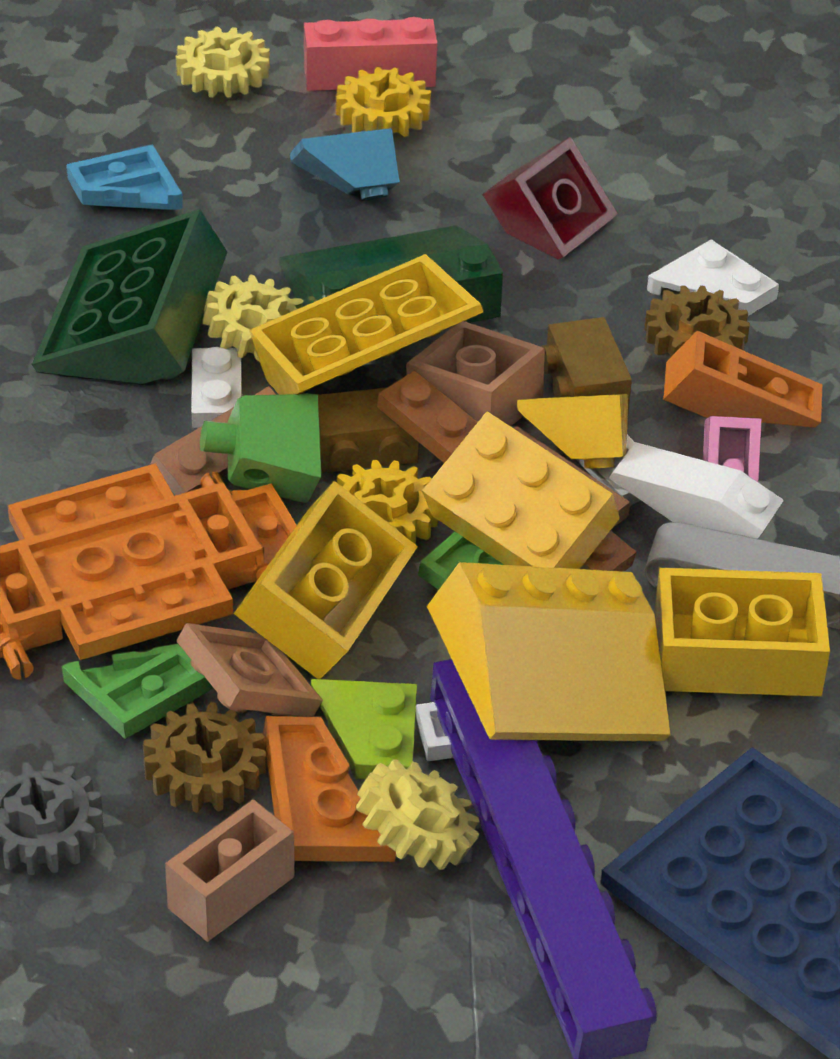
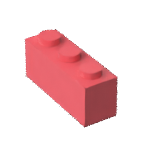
(344, 48)

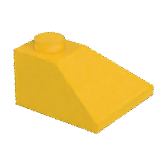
(582, 425)

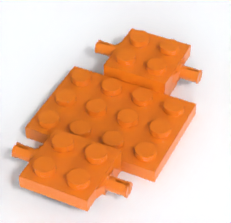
(130, 560)

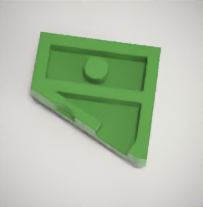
(138, 686)

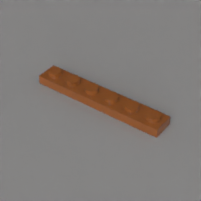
(442, 427)

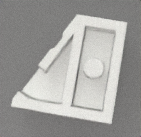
(716, 270)

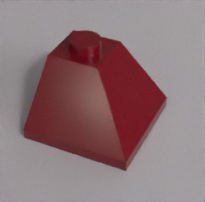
(551, 201)

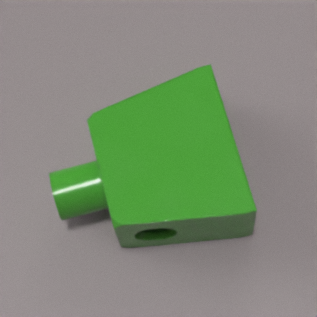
(270, 442)

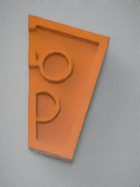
(317, 794)

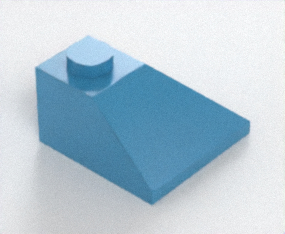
(351, 161)

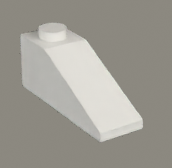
(696, 491)

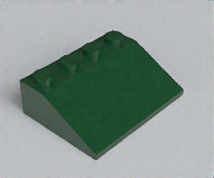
(456, 251)
(134, 303)

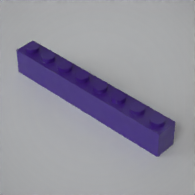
(548, 881)

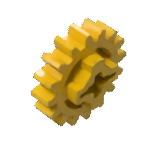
(383, 101)
(393, 497)

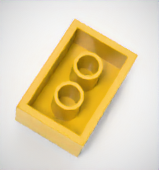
(519, 500)
(326, 580)
(742, 631)

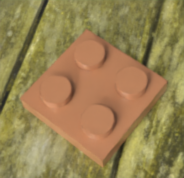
(248, 671)

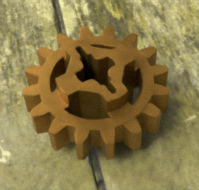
(680, 315)
(204, 757)

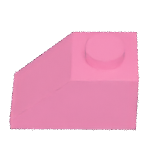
(733, 443)

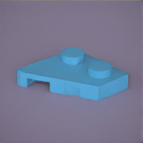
(126, 180)

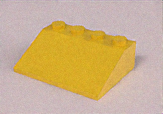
(360, 325)
(554, 652)

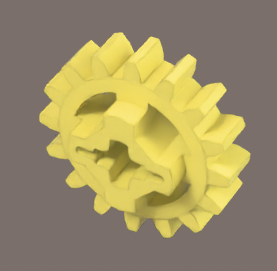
(222, 62)
(250, 307)
(417, 814)

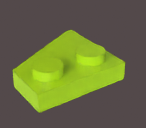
(370, 721)

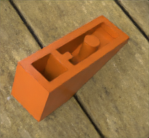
(730, 382)

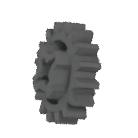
(47, 817)

